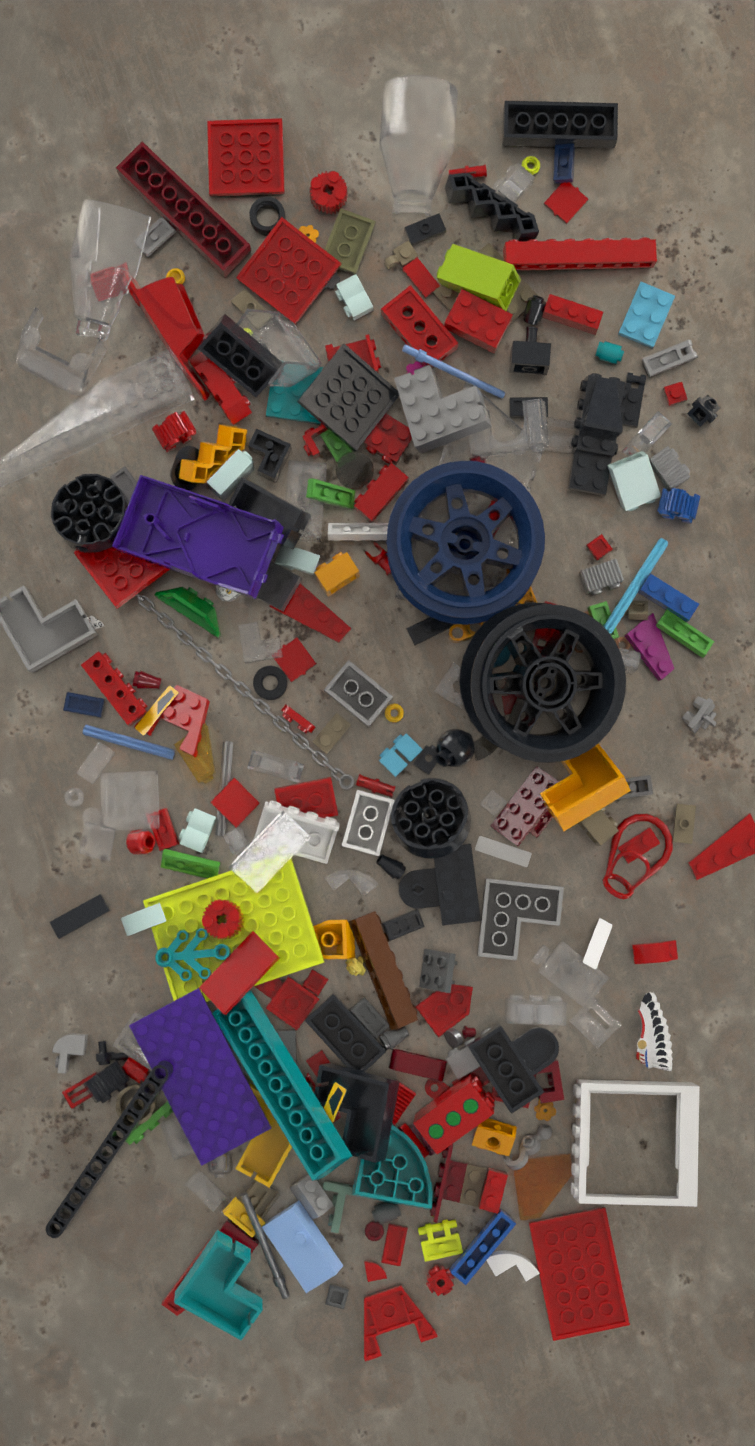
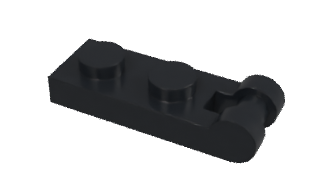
(633, 400)

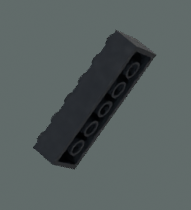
(560, 123)

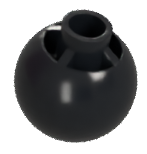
(454, 748)

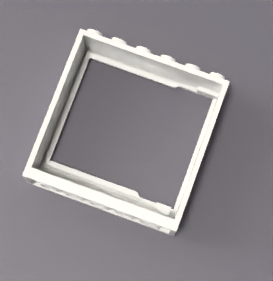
(686, 1140)

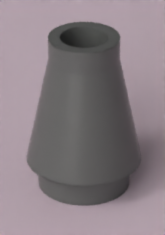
(393, 1037)

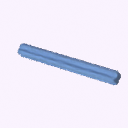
(129, 742)

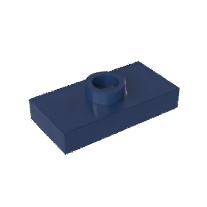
(84, 704)

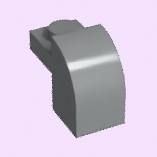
(69, 1044)

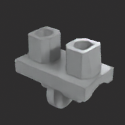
(702, 718)

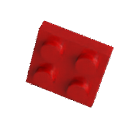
(292, 1003)

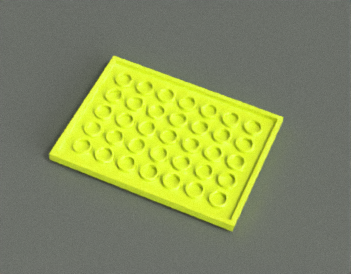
(274, 914)

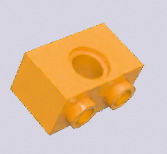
(503, 1133)

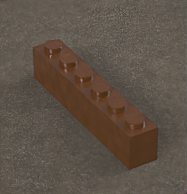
(383, 970)

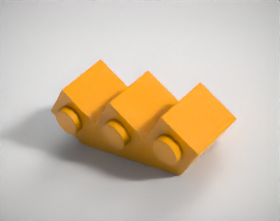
(213, 455)

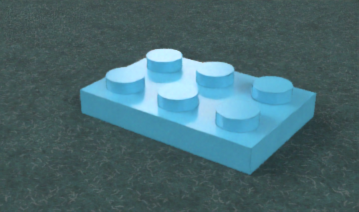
(646, 315)

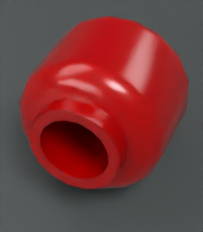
(140, 842)

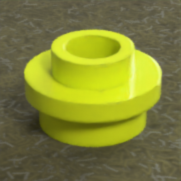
(531, 160)

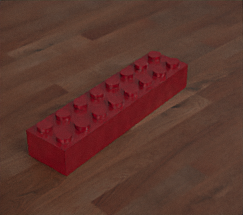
(183, 209)

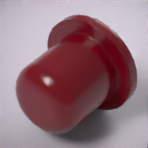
(468, 1032)

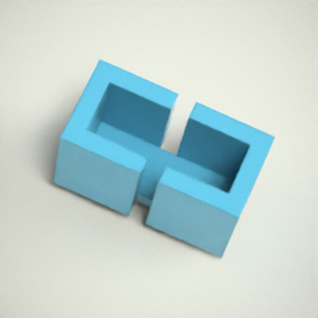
(393, 761)

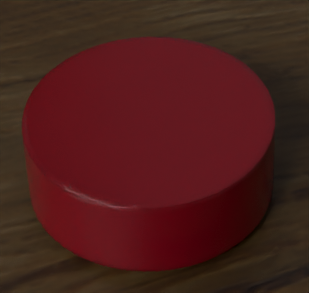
(374, 1231)

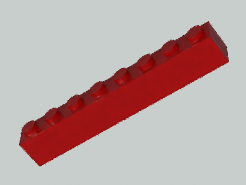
(581, 254)

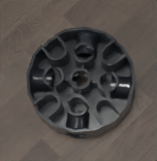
(89, 512)

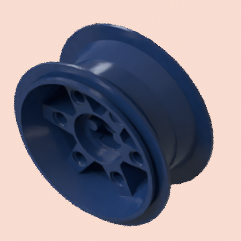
(510, 501)

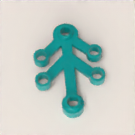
(189, 955)

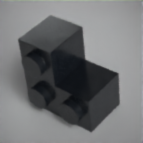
(274, 452)

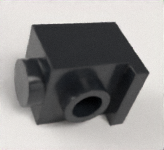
(422, 764)

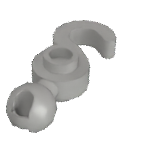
(529, 1146)

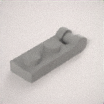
(669, 358)

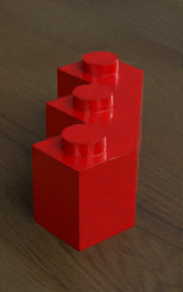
(221, 388)

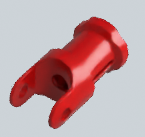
(381, 559)

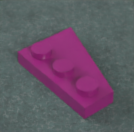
(649, 642)

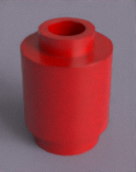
(135, 1070)

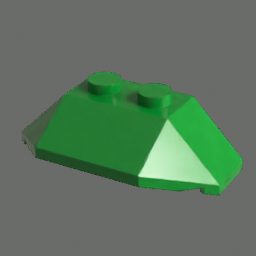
(192, 607)

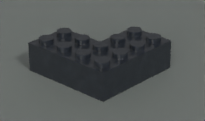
(261, 502)
(368, 1106)

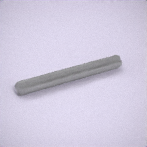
(225, 776)

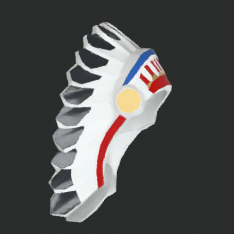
(655, 1042)

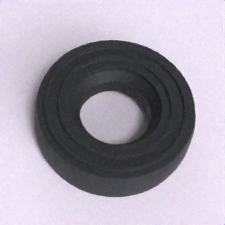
(270, 694)

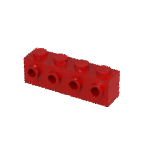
(114, 688)

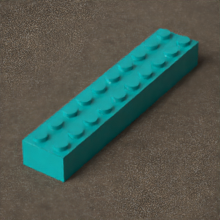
(283, 1087)

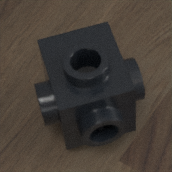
(704, 410)

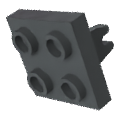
(437, 970)

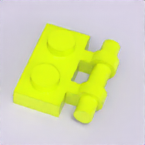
(441, 1246)

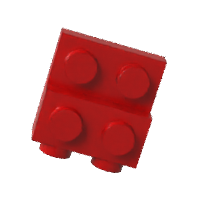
(388, 439)

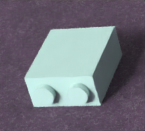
(229, 475)
(634, 481)

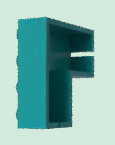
(211, 1287)

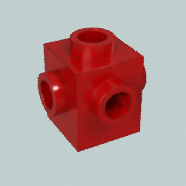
(440, 1273)

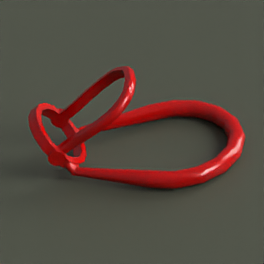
(649, 871)

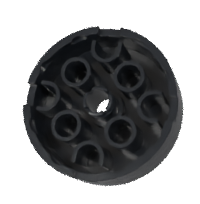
(432, 836)

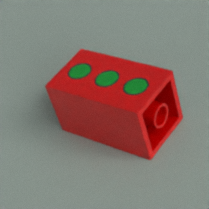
(454, 1113)

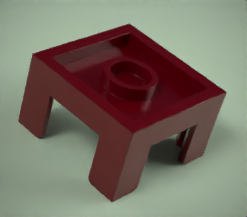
(555, 1092)

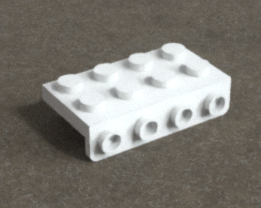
(321, 830)

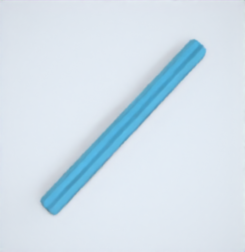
(635, 585)

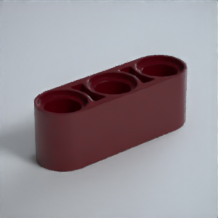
(417, 1064)

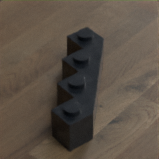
(485, 202)

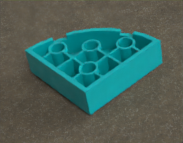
(399, 1178)

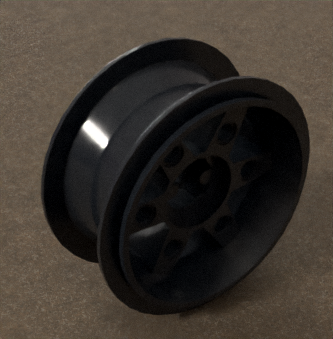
(574, 732)

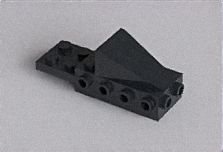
(596, 433)

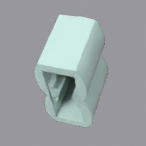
(354, 297)
(198, 830)

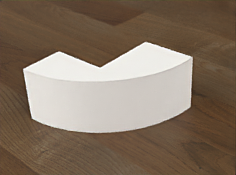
(503, 1260)

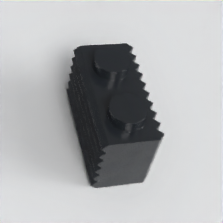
(106, 1082)

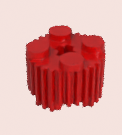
(326, 183)
(174, 431)
(211, 919)

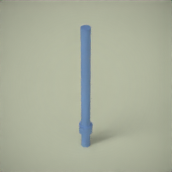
(421, 356)

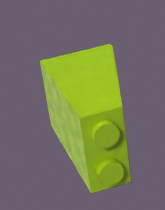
(479, 275)

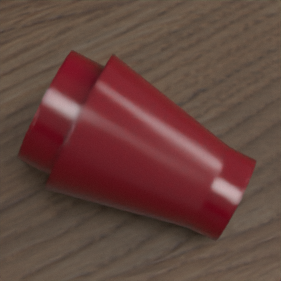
(146, 681)

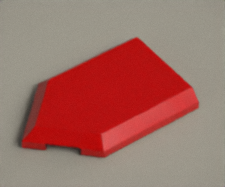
(445, 1009)

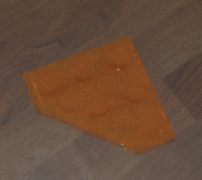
(540, 1183)

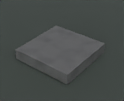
(278, 587)

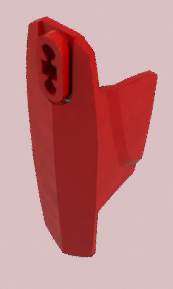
(174, 321)

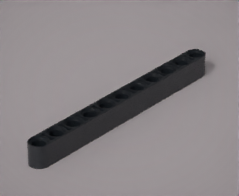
(105, 1158)

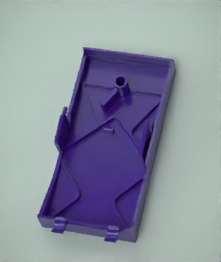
(198, 536)

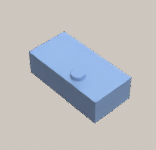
(302, 1246)

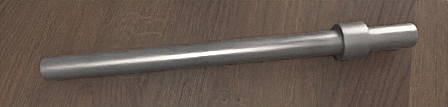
(278, 1278)

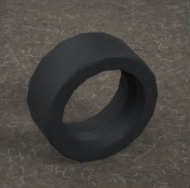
(259, 203)

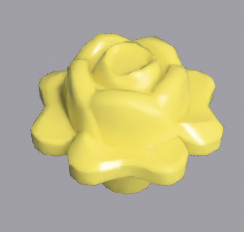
(355, 966)

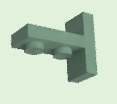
(338, 1201)

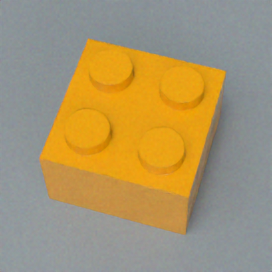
(336, 573)

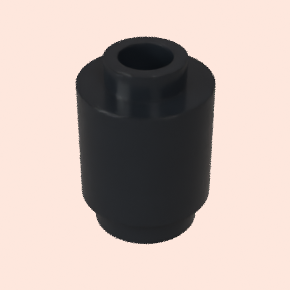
(534, 310)

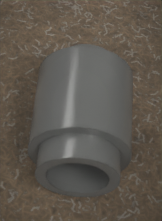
(386, 1212)

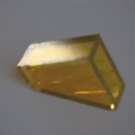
(203, 765)

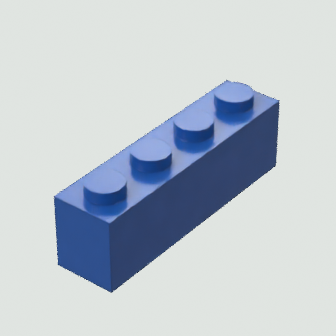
(482, 1246)

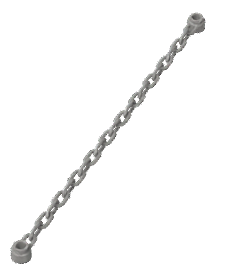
(248, 693)

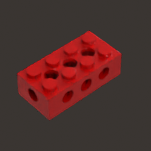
(421, 316)

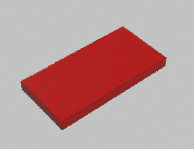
(239, 972)

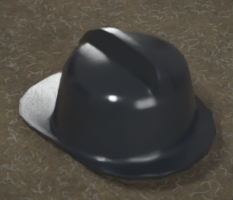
(187, 453)

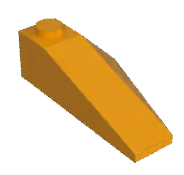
(335, 939)

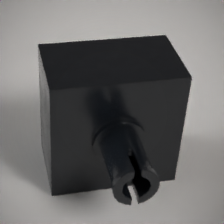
(530, 355)

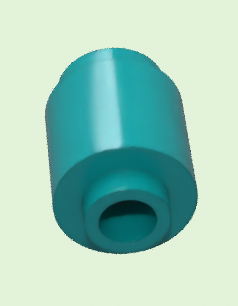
(609, 352)

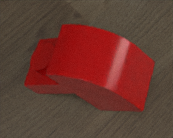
(655, 952)

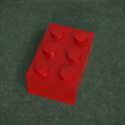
(478, 321)

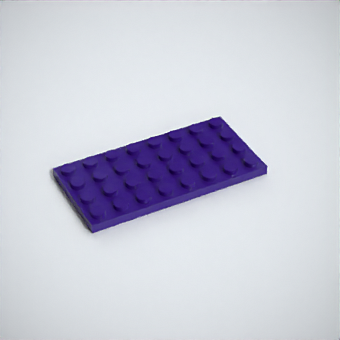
(206, 1082)

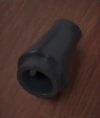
(392, 867)

